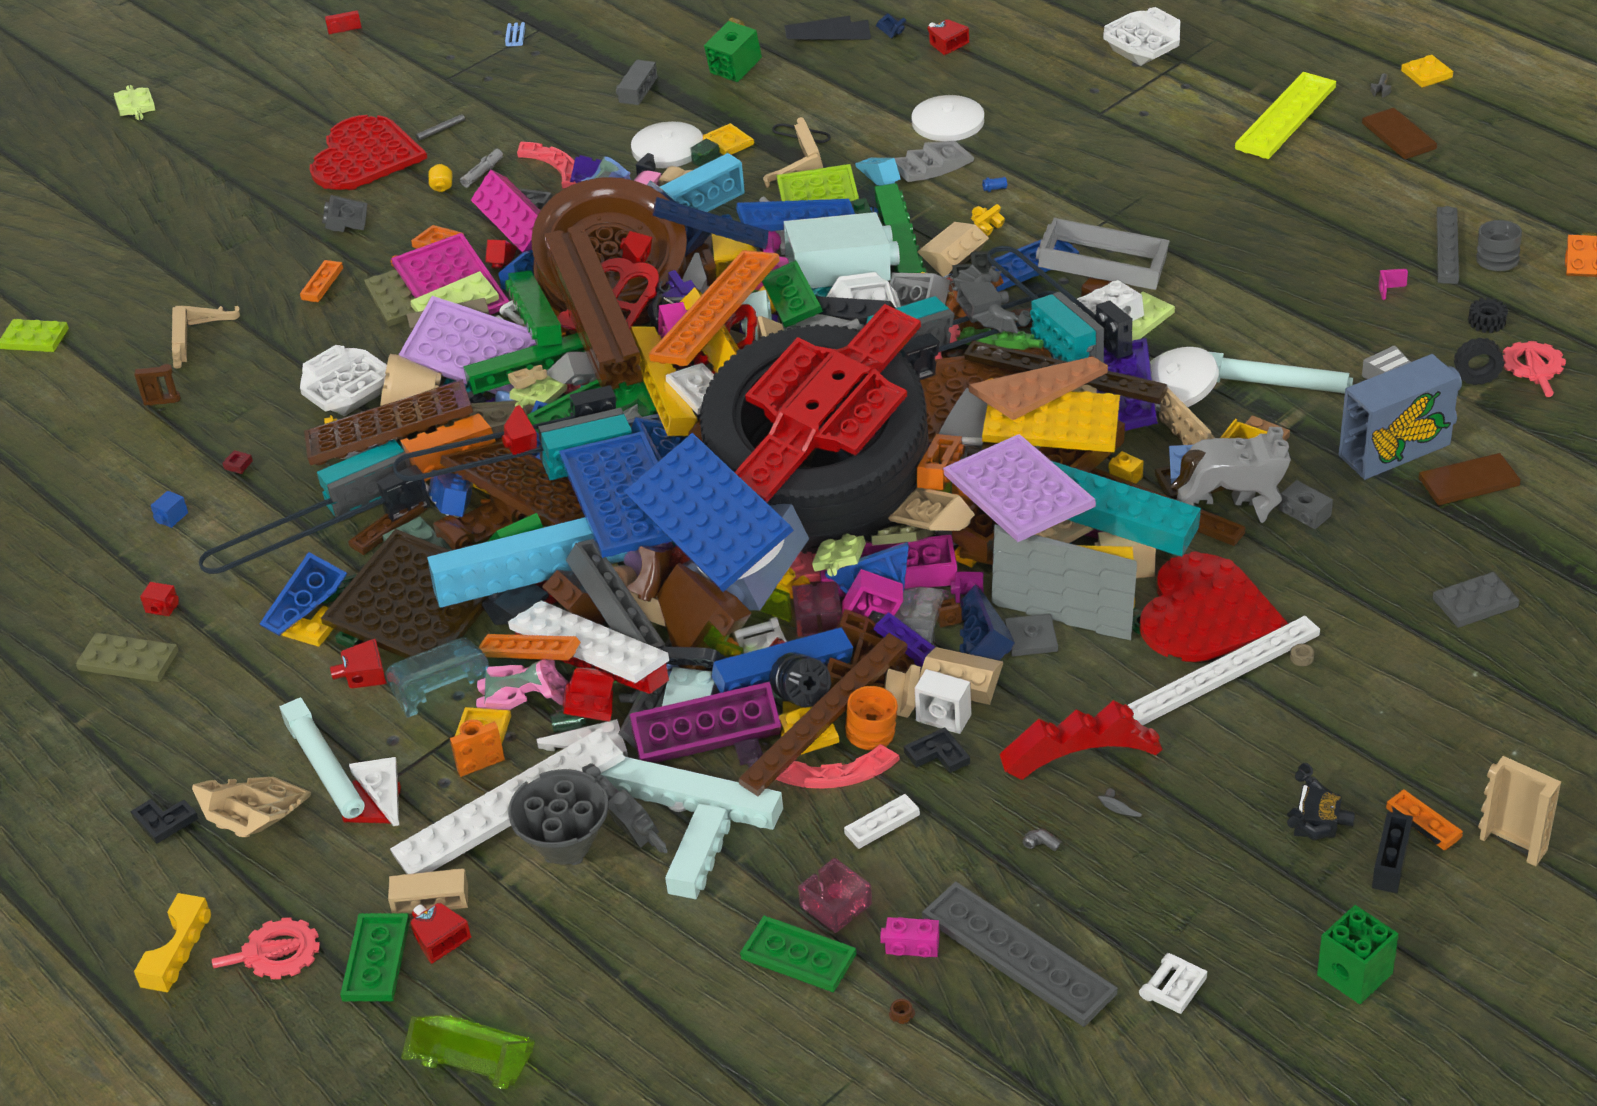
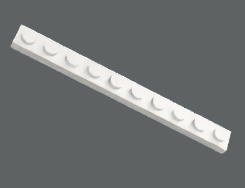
(1223, 670)

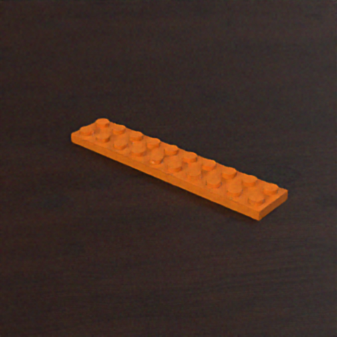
(714, 308)

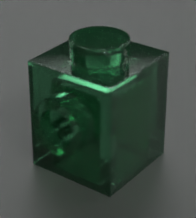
(704, 152)

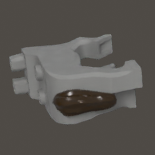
(1236, 465)

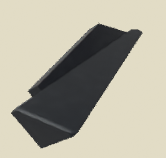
(830, 29)

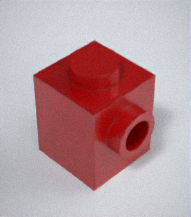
(159, 599)

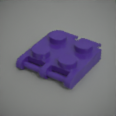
(584, 168)

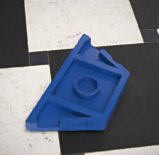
(887, 563)

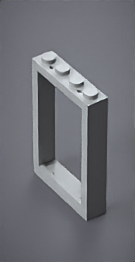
(1105, 239)

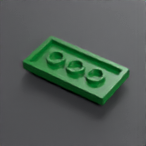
(791, 294)
(798, 953)
(375, 957)

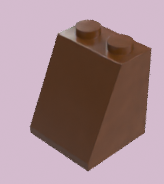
(571, 594)

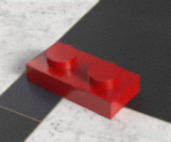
(343, 22)

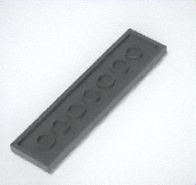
(1021, 954)

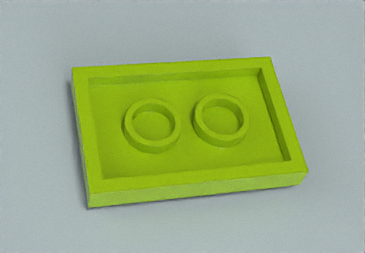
(33, 335)

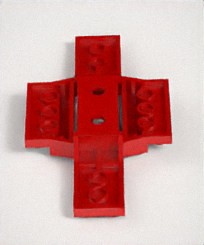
(805, 377)

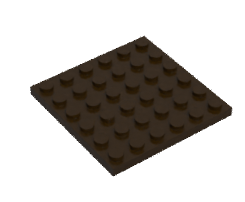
(397, 603)

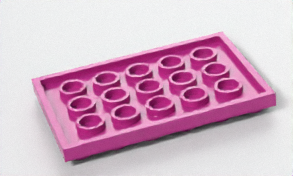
(441, 265)

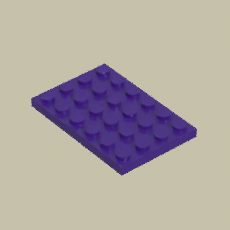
(1132, 411)

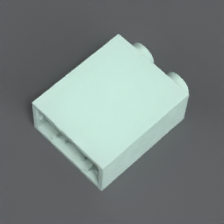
(840, 247)

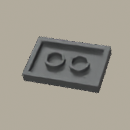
(1475, 599)

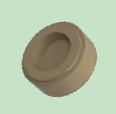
(1302, 655)

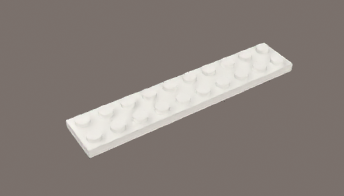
(489, 813)

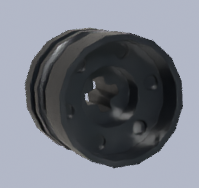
(789, 675)

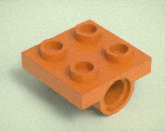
(1581, 256)
(476, 747)

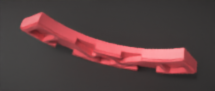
(552, 156)
(840, 775)

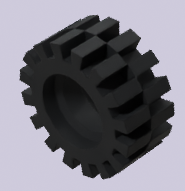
(1487, 315)

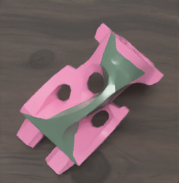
(508, 691)

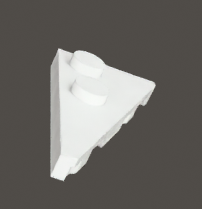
(567, 738)
(381, 783)

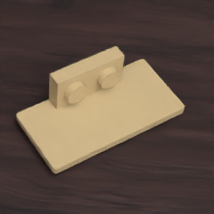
(1182, 420)

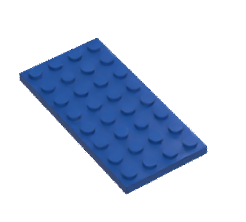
(599, 478)
(708, 512)

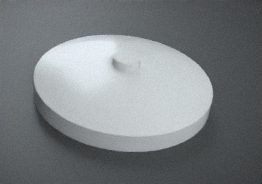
(948, 118)
(667, 142)
(1187, 372)

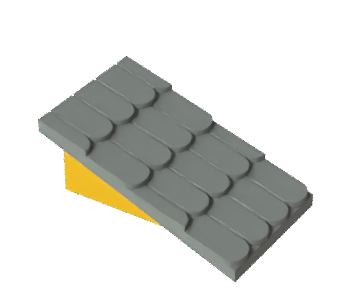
(1071, 582)

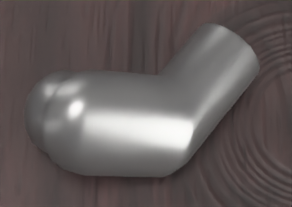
(1041, 836)

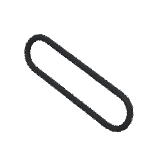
(795, 136)

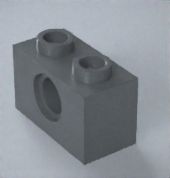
(1306, 504)

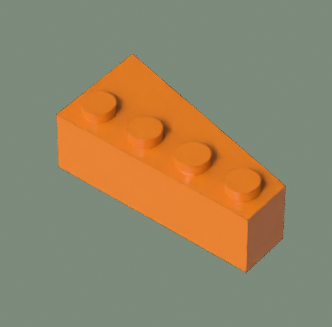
(462, 430)

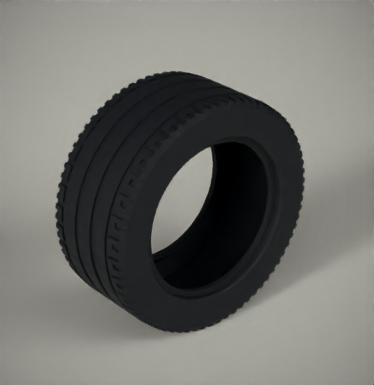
(834, 498)

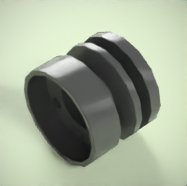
(1499, 245)

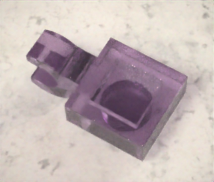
(748, 751)

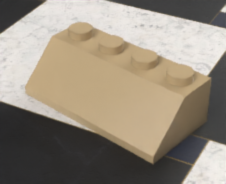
(933, 511)

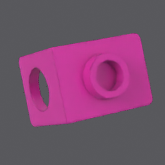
(1392, 279)

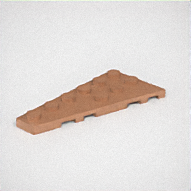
(1028, 390)

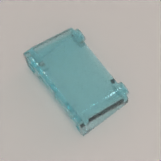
(434, 669)

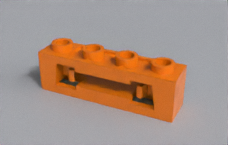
(929, 471)

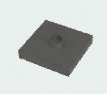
(1032, 634)

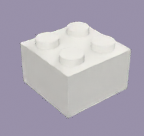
(943, 701)

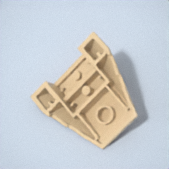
(249, 805)

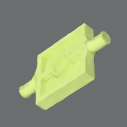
(134, 101)
(543, 391)
(838, 554)

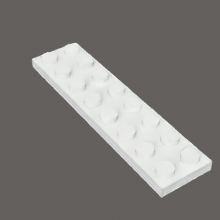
(598, 644)

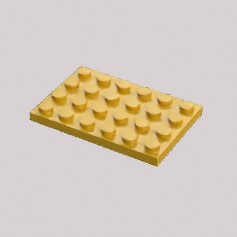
(1067, 422)

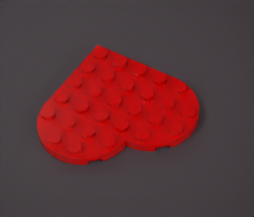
(363, 151)
(1205, 609)

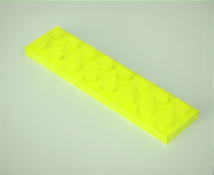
(1285, 115)

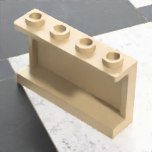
(1520, 807)

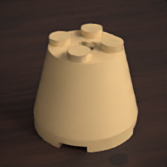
(406, 379)

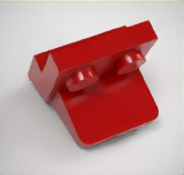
(589, 694)

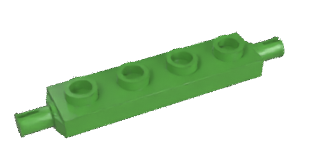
(1004, 339)

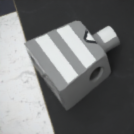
(1383, 362)

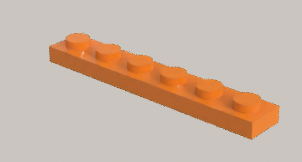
(529, 646)

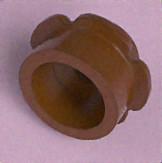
(901, 1006)

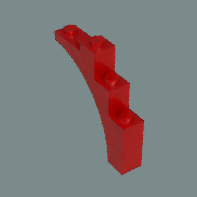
(1078, 732)

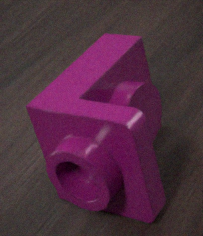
(964, 583)

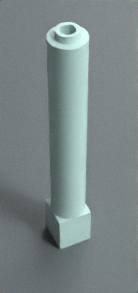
(1282, 375)
(302, 727)

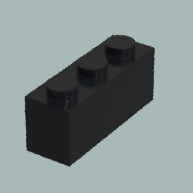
(1392, 852)

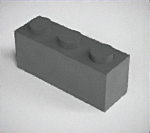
(637, 82)

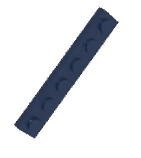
(710, 223)

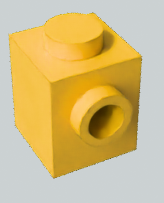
(1126, 467)

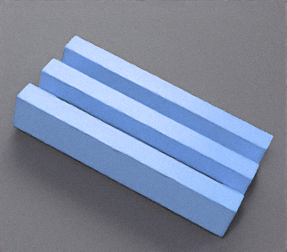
(515, 28)

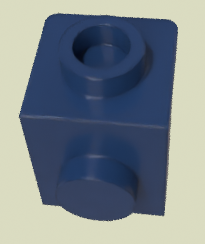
(891, 26)

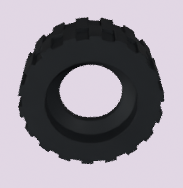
(1478, 347)

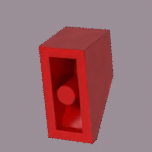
(636, 247)
(499, 253)
(519, 432)

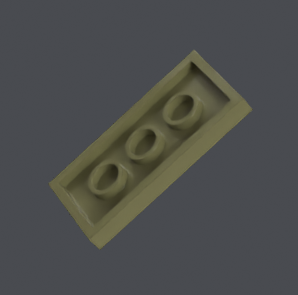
(390, 296)
(900, 534)
(127, 657)

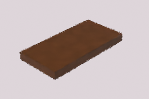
(1399, 133)
(1469, 479)

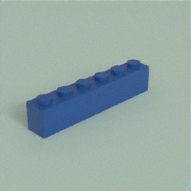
(755, 666)

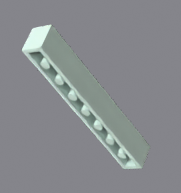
(671, 785)

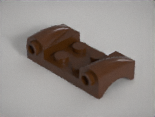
(477, 525)
(653, 572)

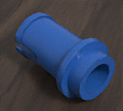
(993, 184)

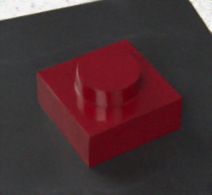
(237, 462)

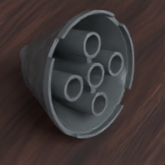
(559, 814)

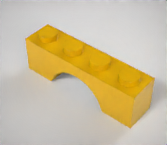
(161, 966)

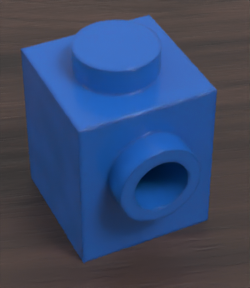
(169, 509)

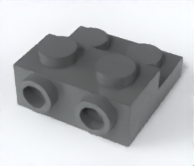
(344, 212)

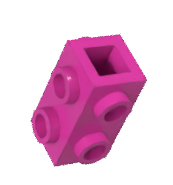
(911, 937)

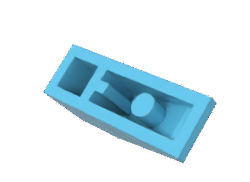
(880, 170)

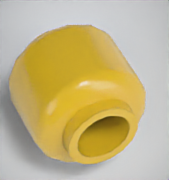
(440, 178)

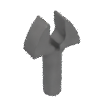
(1381, 86)

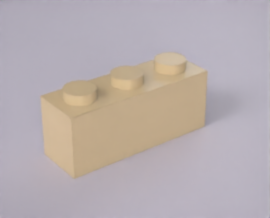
(428, 889)

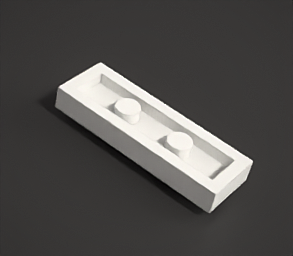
(881, 821)

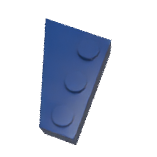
(450, 493)

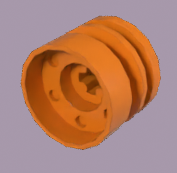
(871, 717)

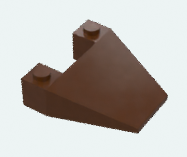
(695, 605)
(863, 639)

